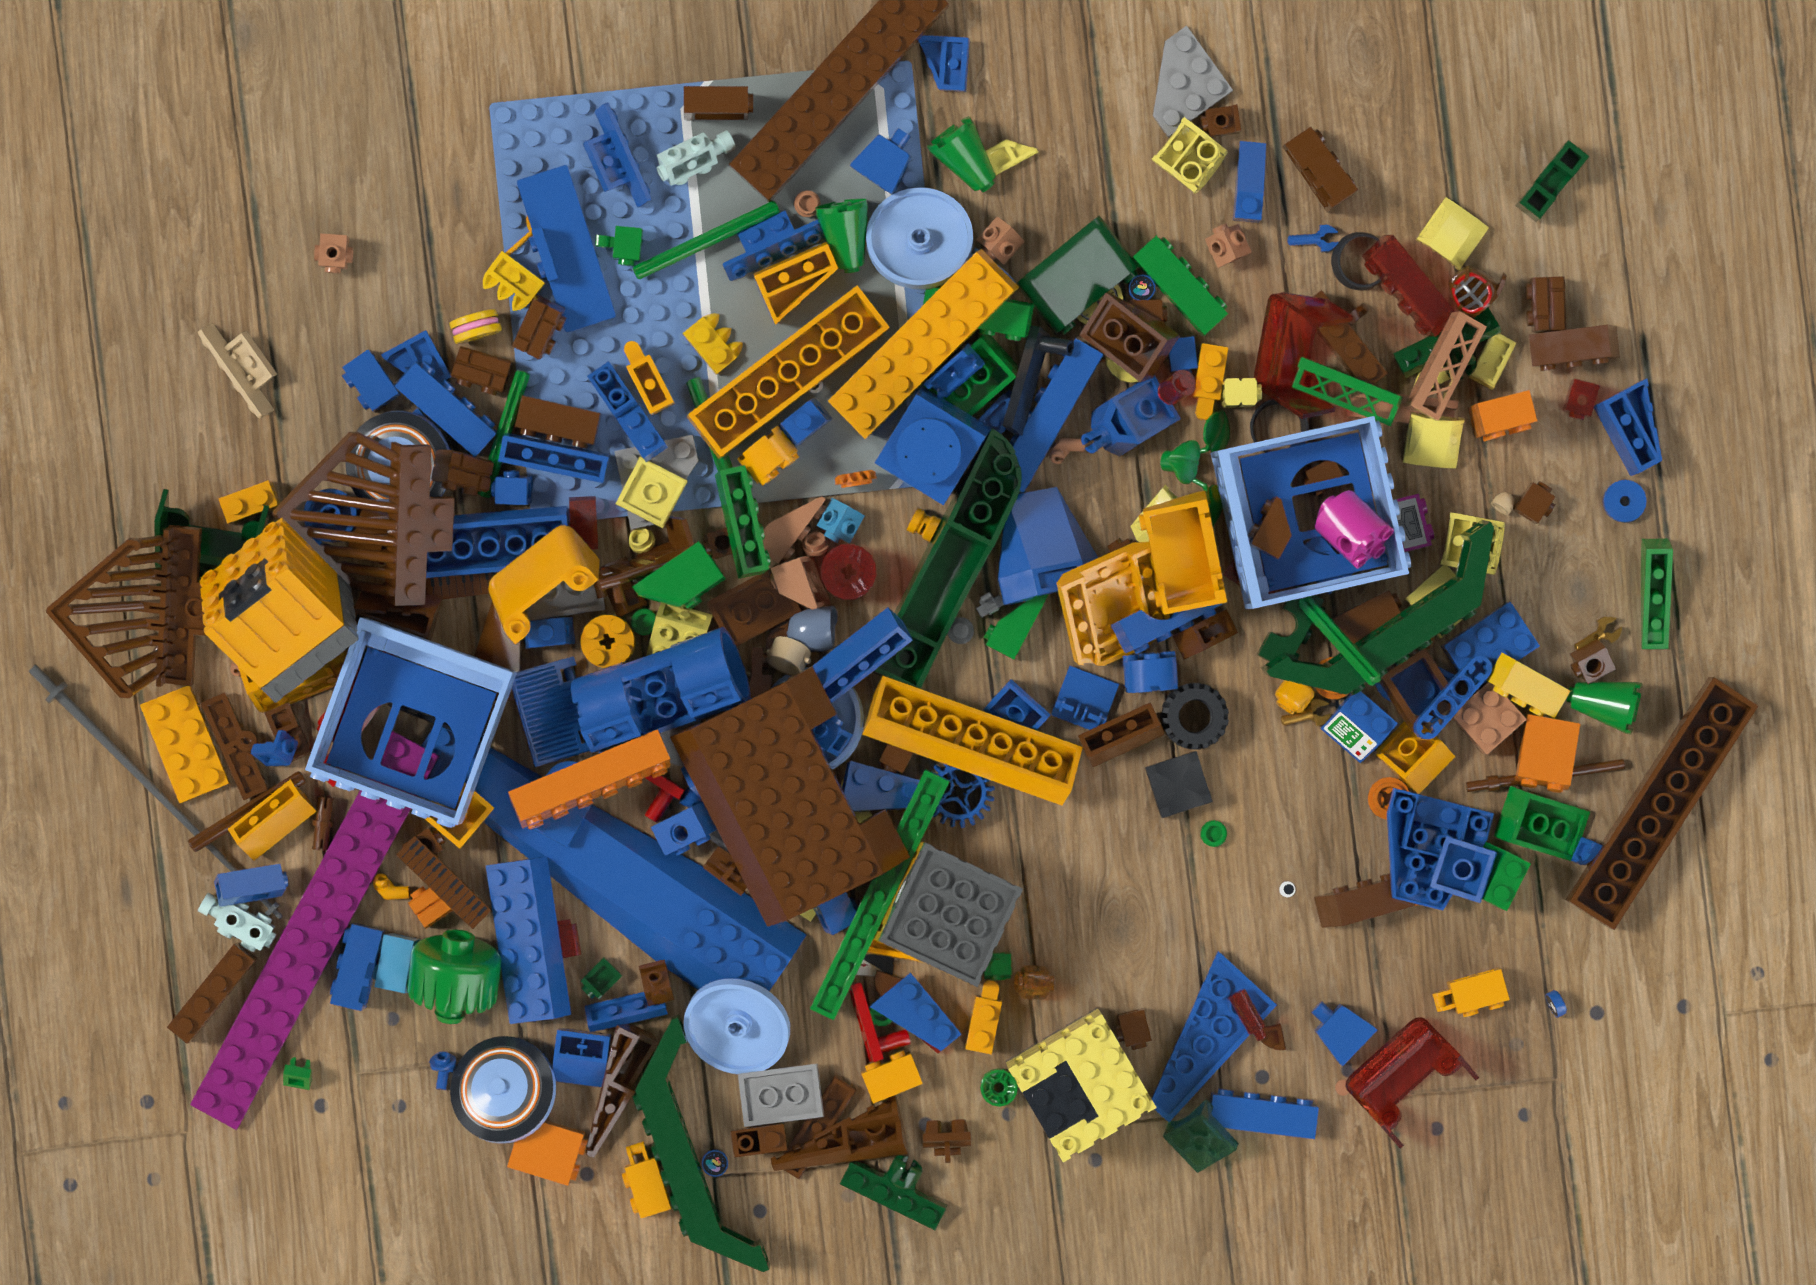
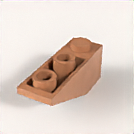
(784, 531)

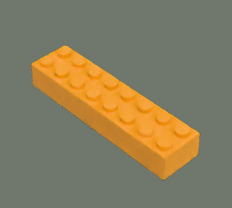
(923, 344)
(788, 372)
(972, 740)

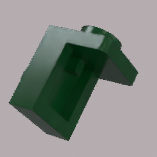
(600, 979)

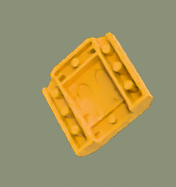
(1104, 594)

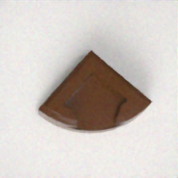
(1358, 313)
(779, 630)
(885, 981)
(1274, 1037)

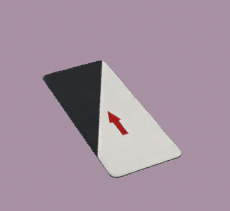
(873, 962)

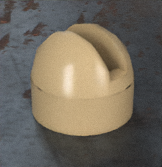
(1503, 503)

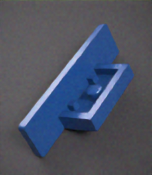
(613, 158)
(769, 242)

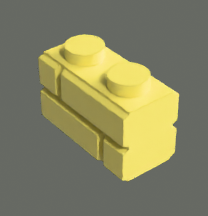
(1240, 393)

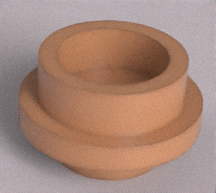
(806, 202)
(815, 544)

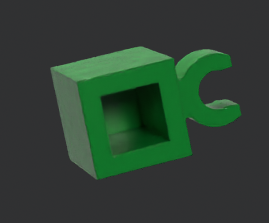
(625, 244)

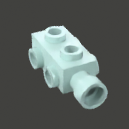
(692, 157)
(244, 923)

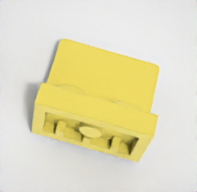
(676, 625)

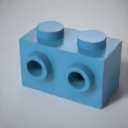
(394, 962)

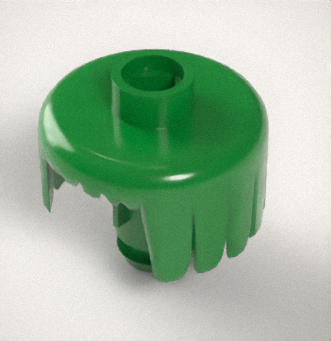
(456, 972)

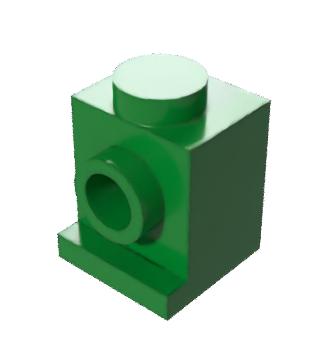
(999, 966)

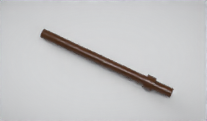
(1494, 783)

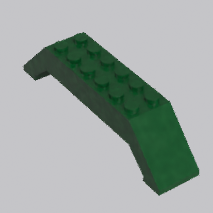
(1406, 630)
(680, 1161)

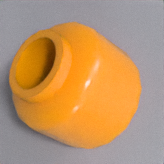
(1293, 696)

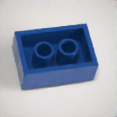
(1489, 637)

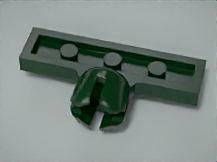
(1414, 357)
(895, 1190)

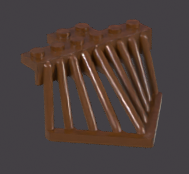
(413, 521)
(178, 610)

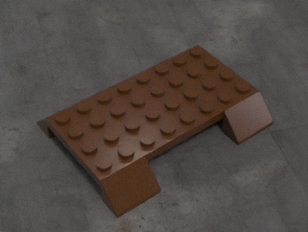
(783, 802)

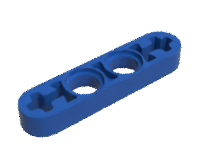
(1450, 695)

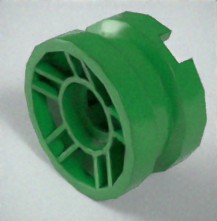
(998, 1098)

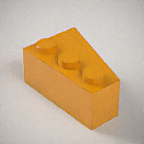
(794, 278)

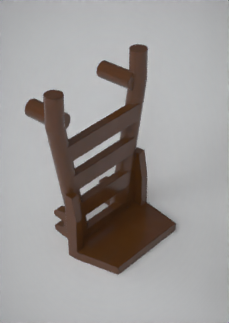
(645, 562)

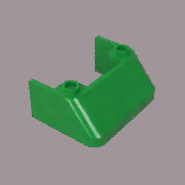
(682, 579)

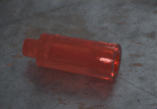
(1248, 1013)

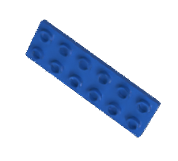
(565, 248)

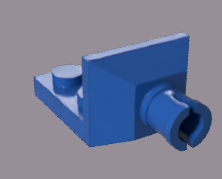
(1129, 419)

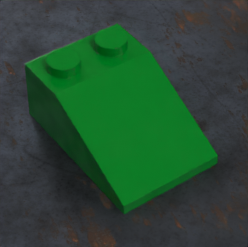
(988, 380)
(1541, 823)

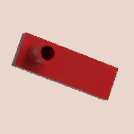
(664, 797)
(874, 1045)

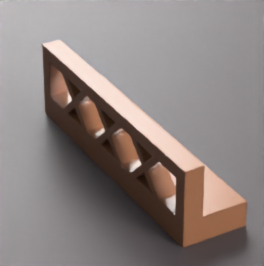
(1437, 359)
(1403, 414)

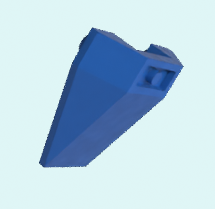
(1039, 546)
(1416, 838)

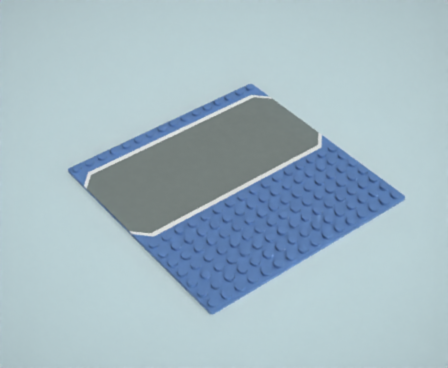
(658, 308)

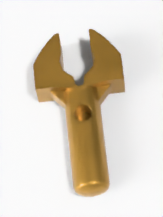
(1599, 633)
(1307, 714)

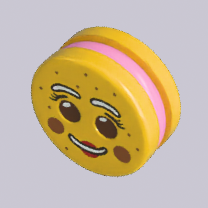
(475, 326)

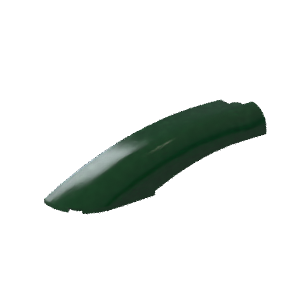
(955, 558)

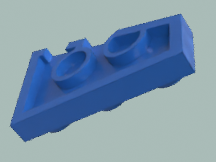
(876, 789)
(917, 1012)

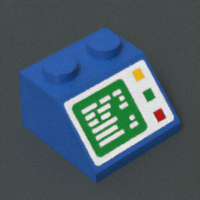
(1359, 726)

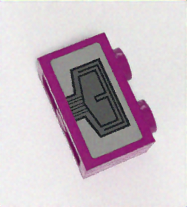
(1412, 518)

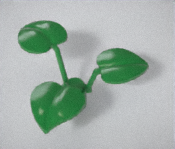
(1185, 458)

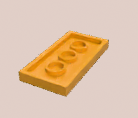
(184, 744)

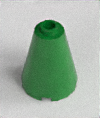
(964, 155)
(845, 231)
(1607, 702)

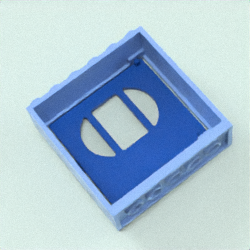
(1271, 476)
(401, 682)

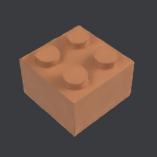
(1488, 718)

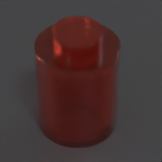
(1176, 387)
(569, 938)

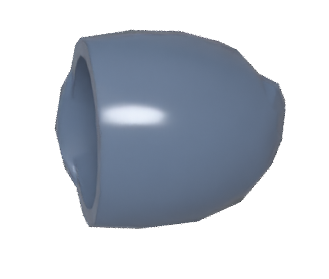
(814, 628)

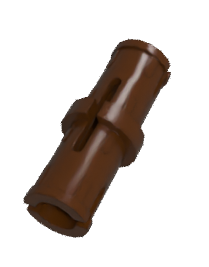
(322, 823)

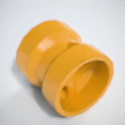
(917, 522)

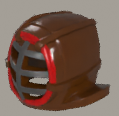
(1474, 290)

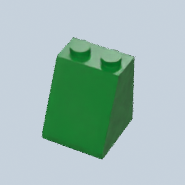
(1505, 878)

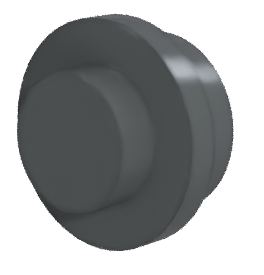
(961, 631)

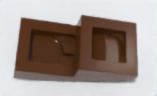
(285, 719)

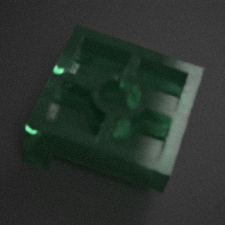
(1200, 1138)

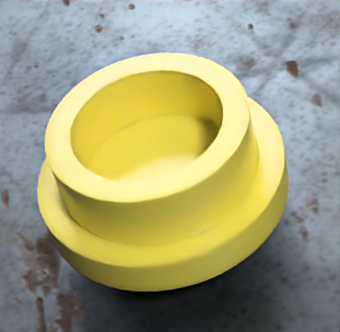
(641, 540)

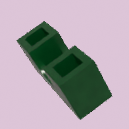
(1552, 180)
(1275, 645)

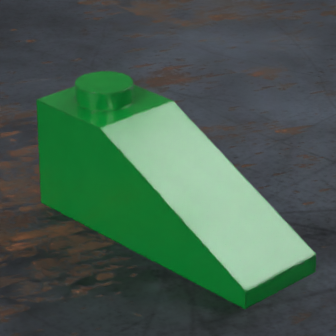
(1013, 628)

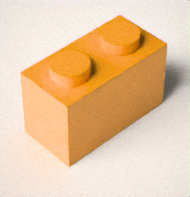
(249, 502)
(891, 1076)

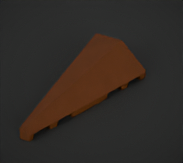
(626, 1060)
(868, 1136)

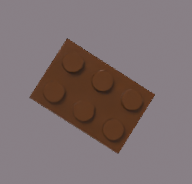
(752, 608)

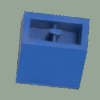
(581, 1056)

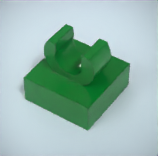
(297, 1076)

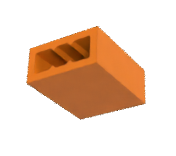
(1547, 753)
(549, 1153)

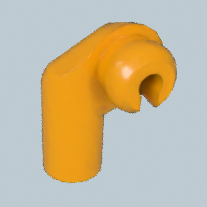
(388, 889)

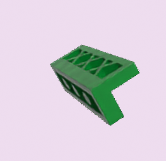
(1351, 382)

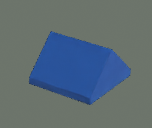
(1017, 706)
(1463, 869)

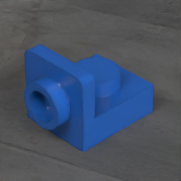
(277, 752)

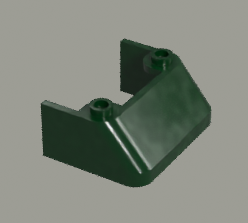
(215, 543)

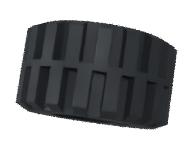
(1218, 716)

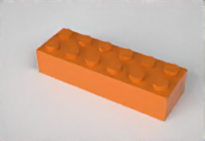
(590, 779)

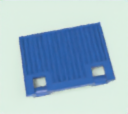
(549, 712)

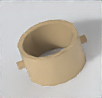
(788, 656)

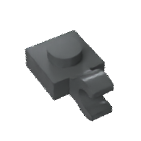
(989, 604)

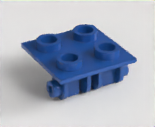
(1084, 699)

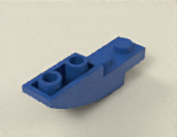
(627, 411)

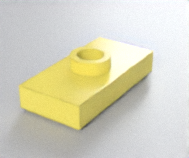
(1493, 360)

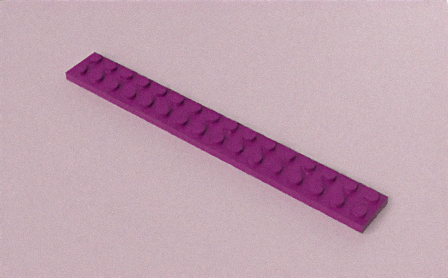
(306, 945)

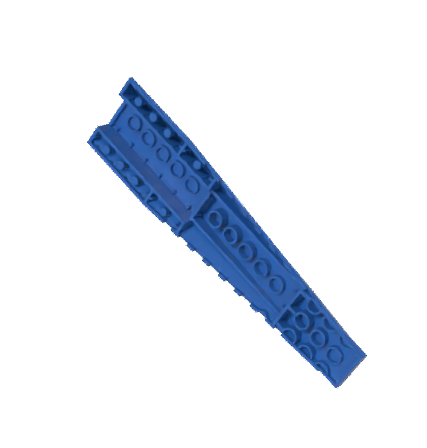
(653, 899)

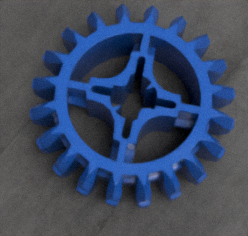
(968, 813)

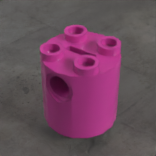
(1352, 528)

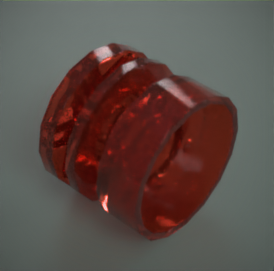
(858, 584)

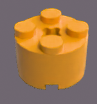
(768, 455)
(595, 632)

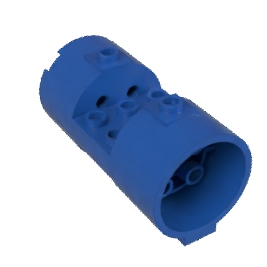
(660, 690)

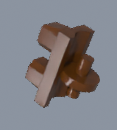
(723, 868)
(935, 1139)

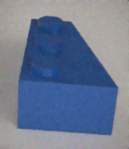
(1631, 427)
(356, 967)

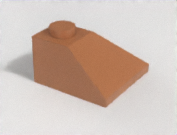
(800, 582)

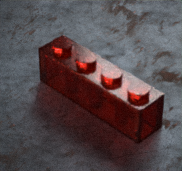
(1408, 284)

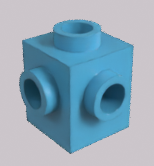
(840, 521)

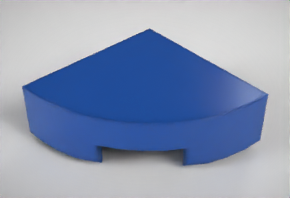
(1585, 851)

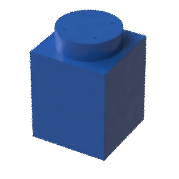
(929, 449)

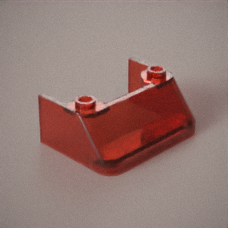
(1287, 337)
(1399, 1068)

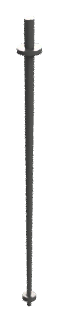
(56, 692)

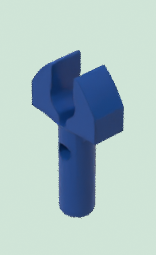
(1309, 239)

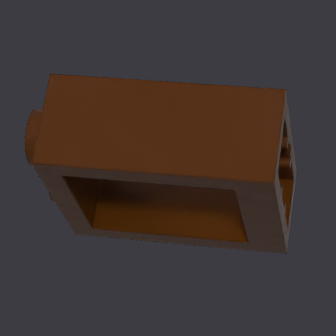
(717, 102)
(1395, 696)

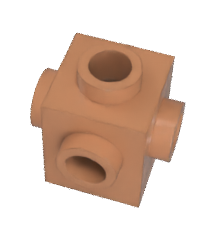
(1000, 241)
(1227, 244)
(327, 245)

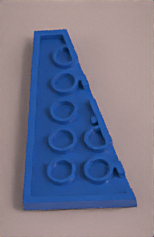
(1207, 1036)

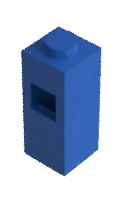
(250, 885)

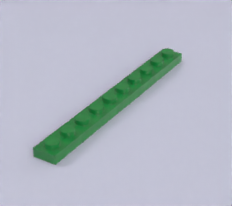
(878, 898)

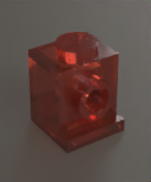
(1577, 388)

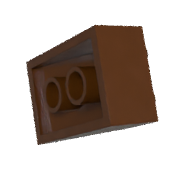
(1129, 337)

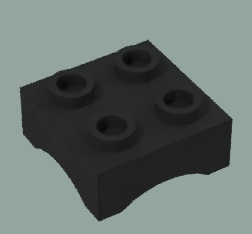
(1178, 784)

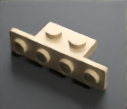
(243, 365)

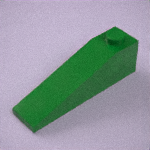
(1656, 592)

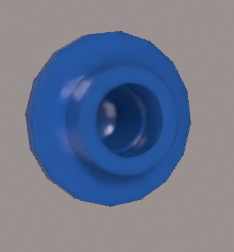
(443, 1066)

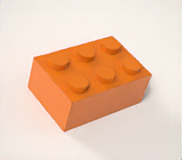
(1498, 415)

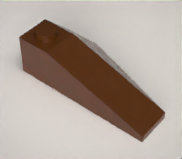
(498, 647)

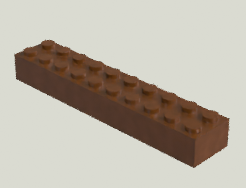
(833, 92)
(1662, 802)

